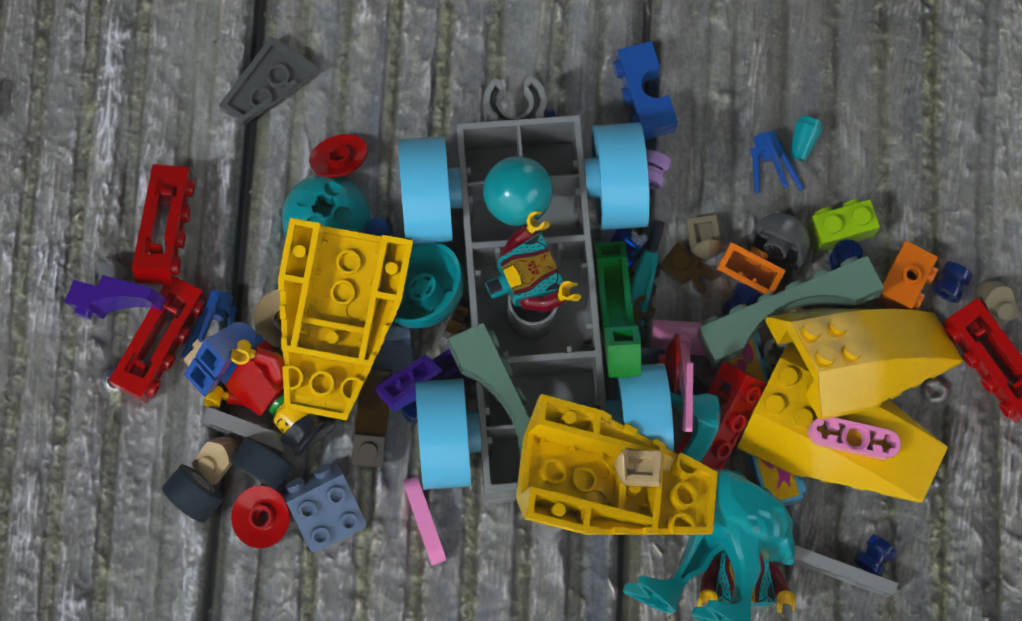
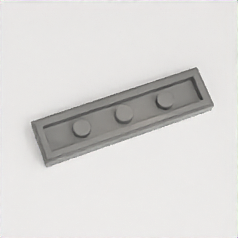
(844, 572)

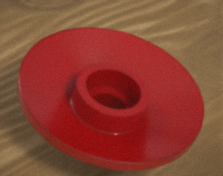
(338, 155)
(672, 362)
(248, 521)

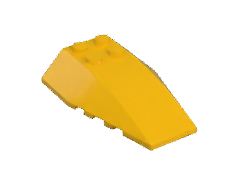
(335, 312)
(864, 354)
(780, 437)
(573, 484)

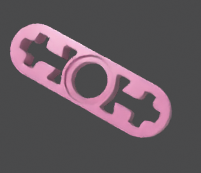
(874, 451)
(424, 520)

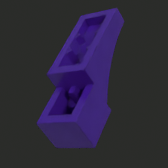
(110, 296)
(400, 388)

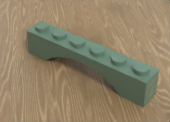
(846, 286)
(479, 360)

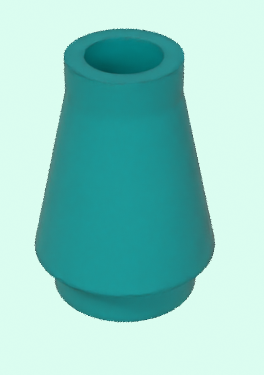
(805, 135)

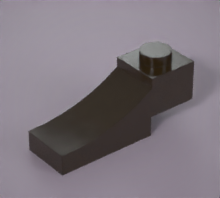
(371, 422)

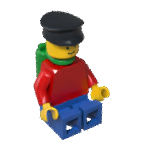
(252, 380)

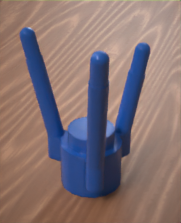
(771, 149)
(217, 308)

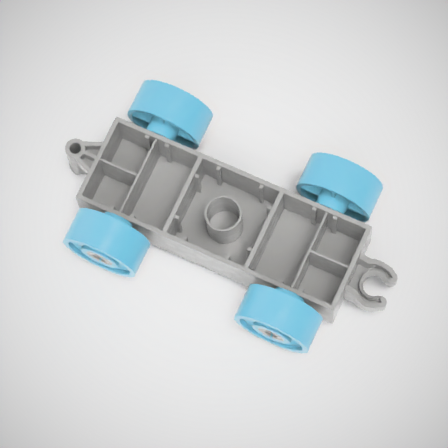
(549, 350)

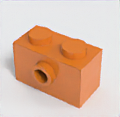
(750, 268)
(907, 277)

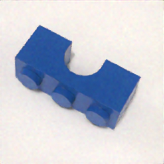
(635, 67)

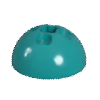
(349, 203)
(431, 286)

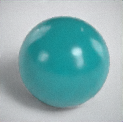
(517, 189)

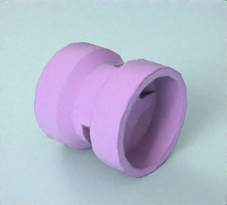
(657, 165)

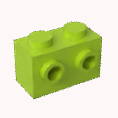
(852, 221)

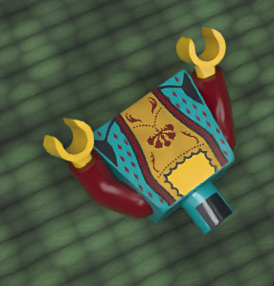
(530, 271)
(718, 584)

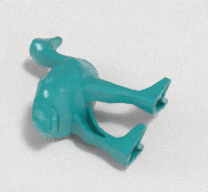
(745, 524)

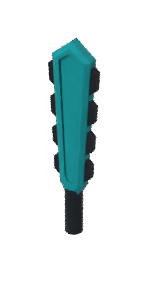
(646, 270)

